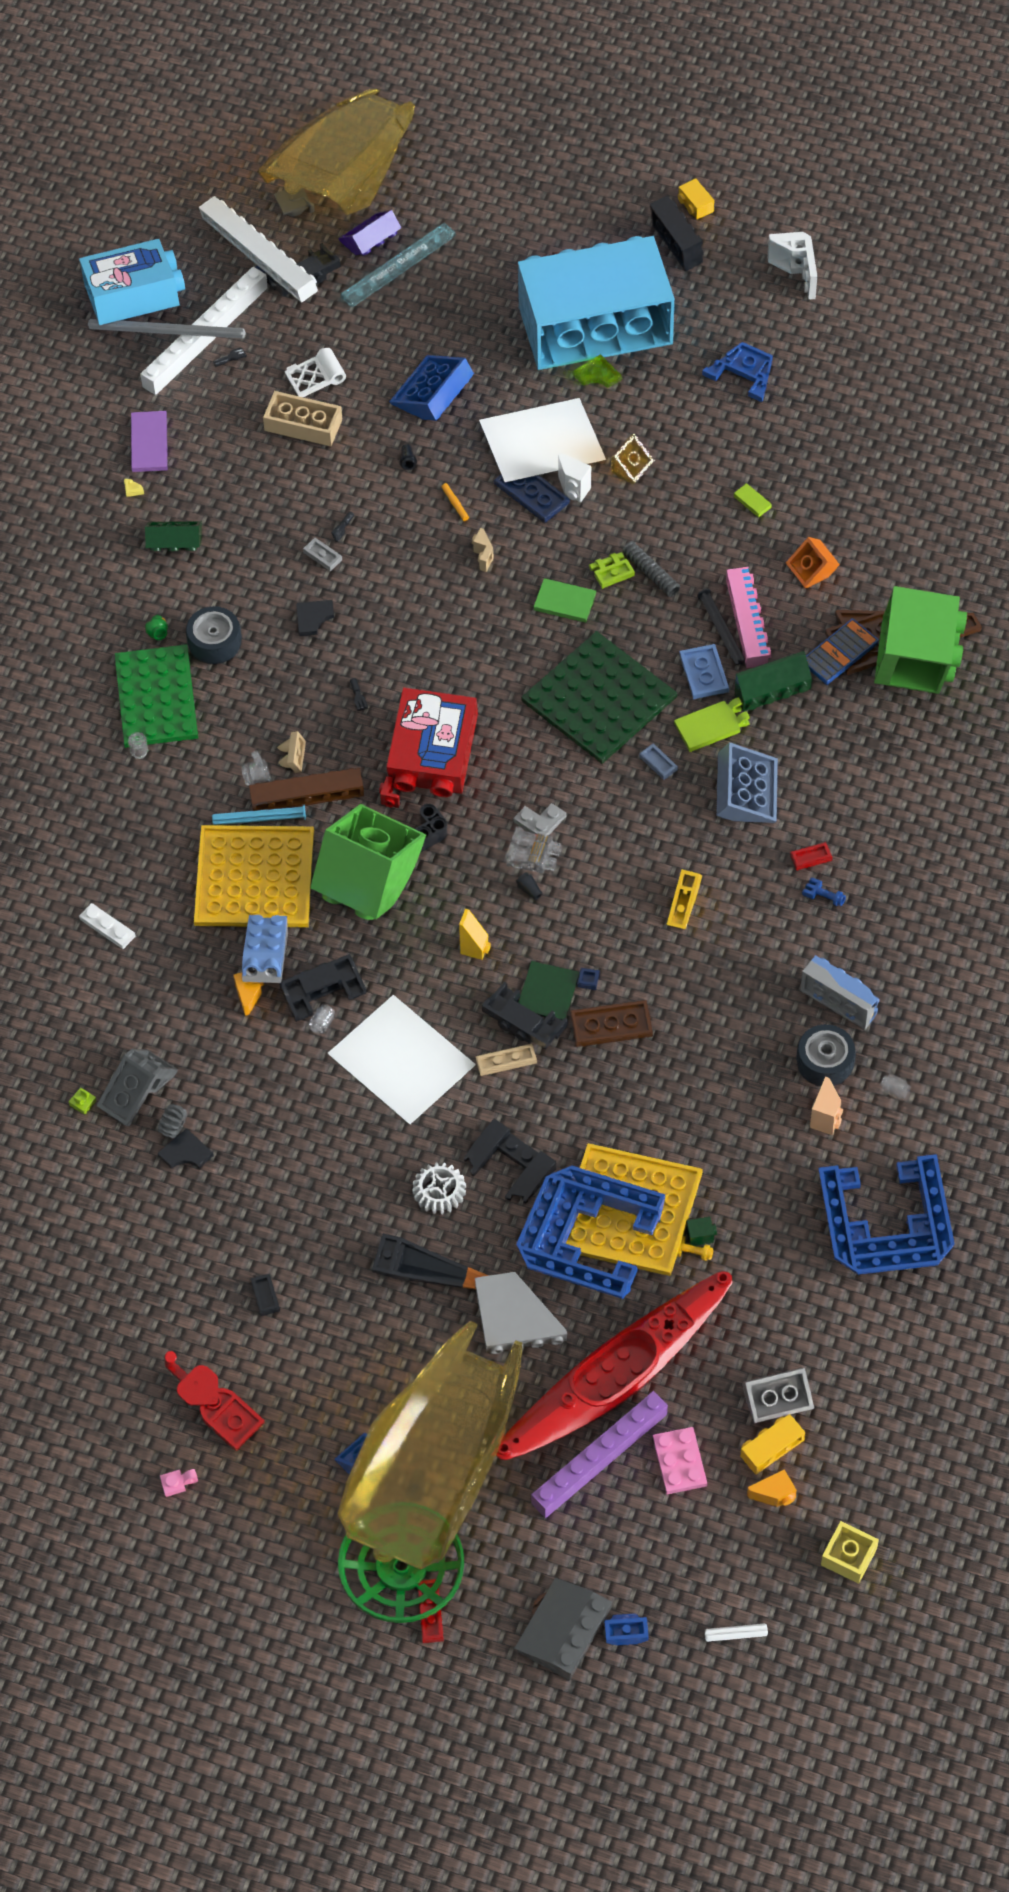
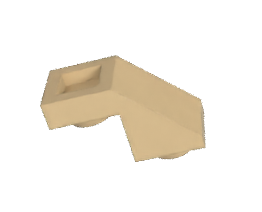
(483, 548)

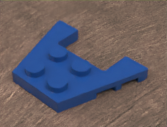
(747, 363)

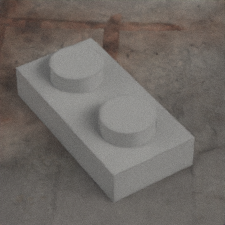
(322, 554)

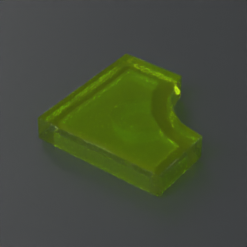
(597, 371)

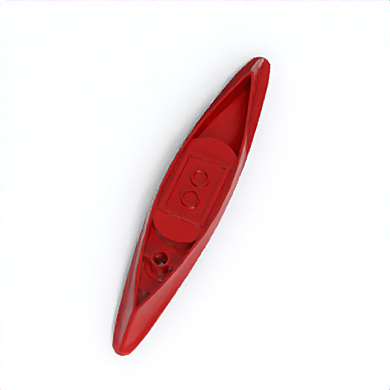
(615, 1369)

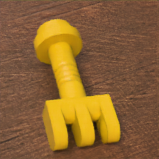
(705, 1252)

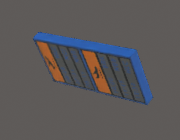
(840, 651)

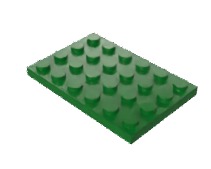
(156, 694)

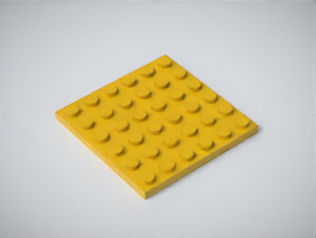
(253, 874)
(611, 1233)

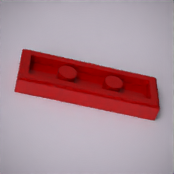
(431, 1626)

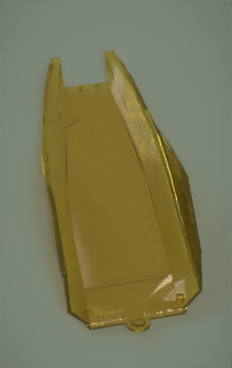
(342, 150)
(430, 1454)

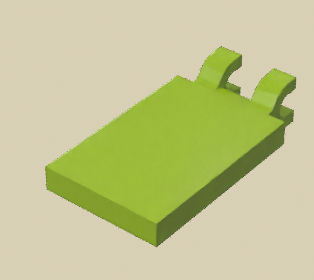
(711, 724)

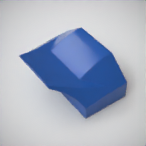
(626, 1629)

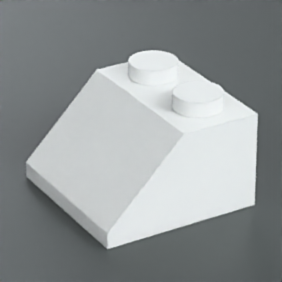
(574, 477)

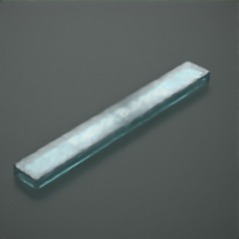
(398, 264)

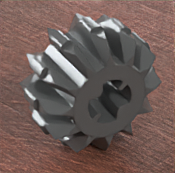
(172, 1121)

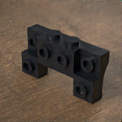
(317, 264)
(320, 982)
(522, 1021)

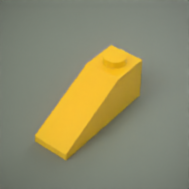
(684, 898)
(472, 937)

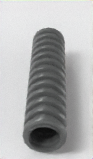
(651, 569)

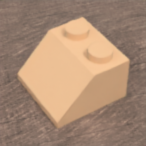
(826, 1109)

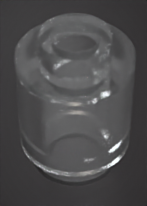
(138, 745)
(321, 1019)
(895, 1086)

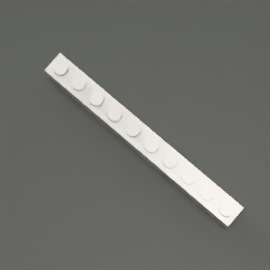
(258, 249)
(220, 314)

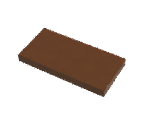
(611, 1023)

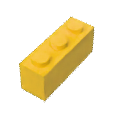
(772, 1443)

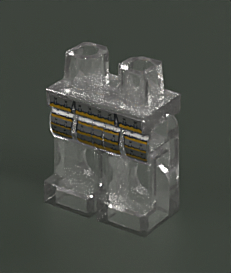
(532, 851)

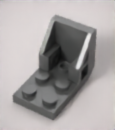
(135, 1077)

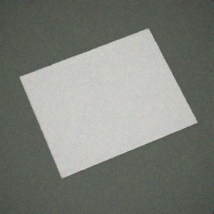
(531, 439)
(401, 1059)

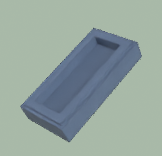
(658, 761)

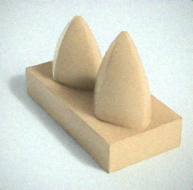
(295, 748)

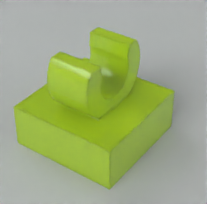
(82, 1101)

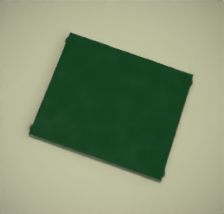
(548, 989)

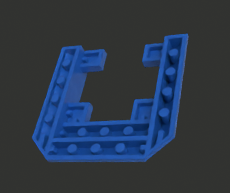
(554, 1215)
(928, 1236)

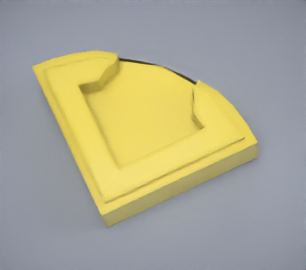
(133, 488)

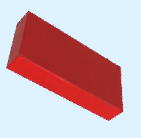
(811, 856)

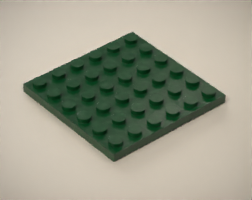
(599, 697)

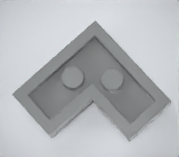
(540, 824)

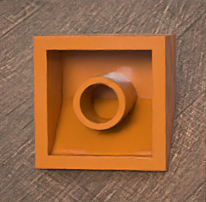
(812, 562)

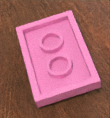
(679, 1460)

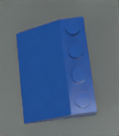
(433, 386)

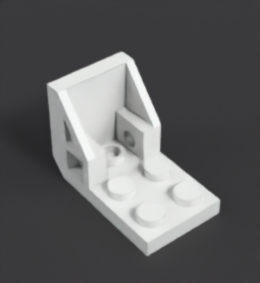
(792, 248)

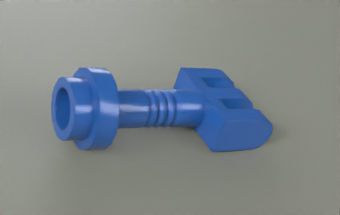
(814, 888)

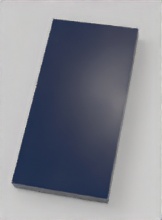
(535, 495)

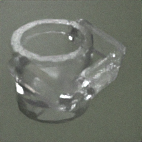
(255, 771)

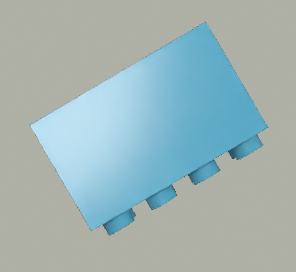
(595, 302)

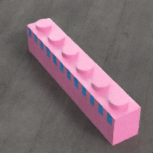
(747, 617)

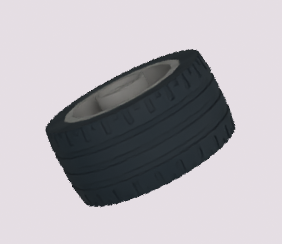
(213, 635)
(825, 1053)

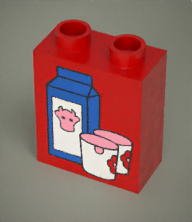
(432, 741)

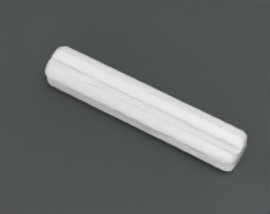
(736, 1632)

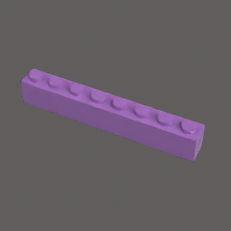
(599, 1454)

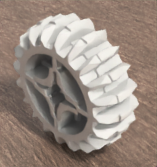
(445, 1179)

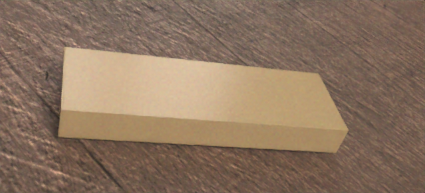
(506, 1059)

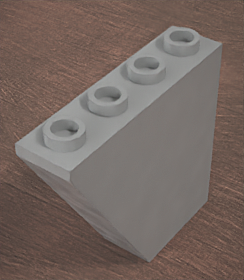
(514, 1313)

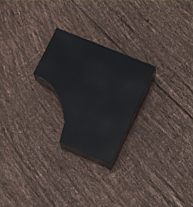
(312, 615)
(185, 1149)

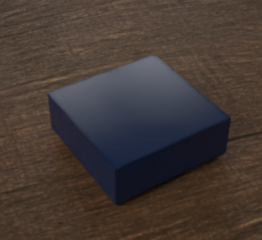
(588, 978)

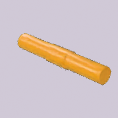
(455, 502)

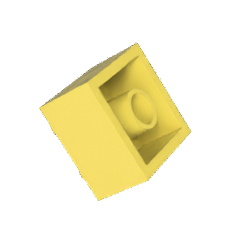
(849, 1552)

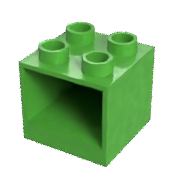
(920, 640)

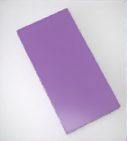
(149, 441)

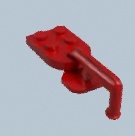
(230, 1418)

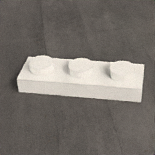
(107, 926)

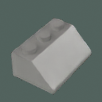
(778, 1395)

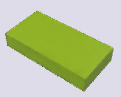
(752, 500)

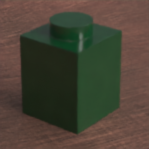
(701, 1231)

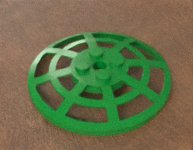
(399, 1581)

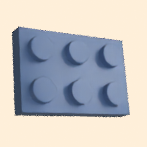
(704, 671)

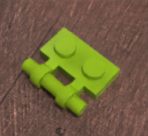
(613, 573)

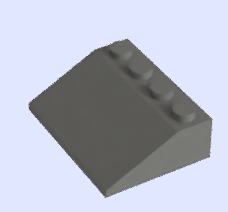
(563, 1627)

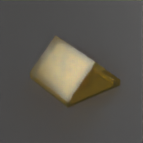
(631, 460)

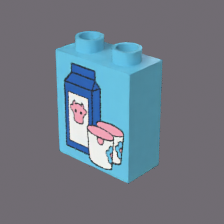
(131, 281)

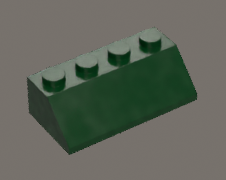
(773, 681)

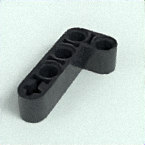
(429, 825)

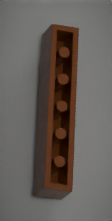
(307, 790)

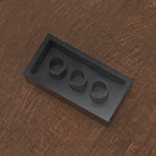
(677, 233)

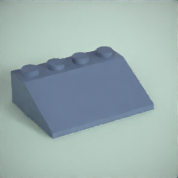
(746, 785)

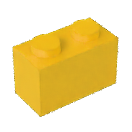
(696, 199)

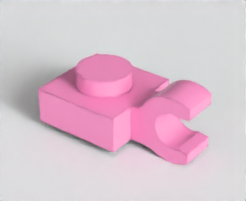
(174, 1482)

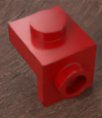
(386, 790)

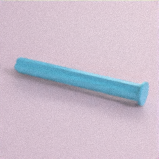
(260, 815)

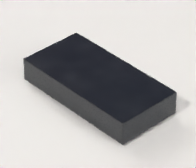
(265, 1294)

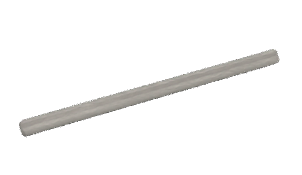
(165, 328)

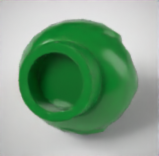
(157, 627)

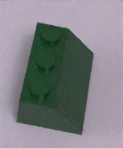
(173, 535)

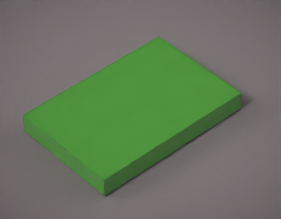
(564, 600)

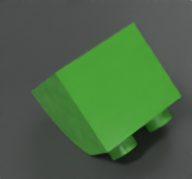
(366, 861)

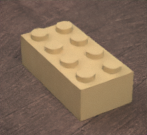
(302, 418)

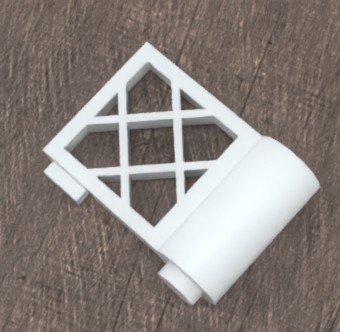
(329, 370)

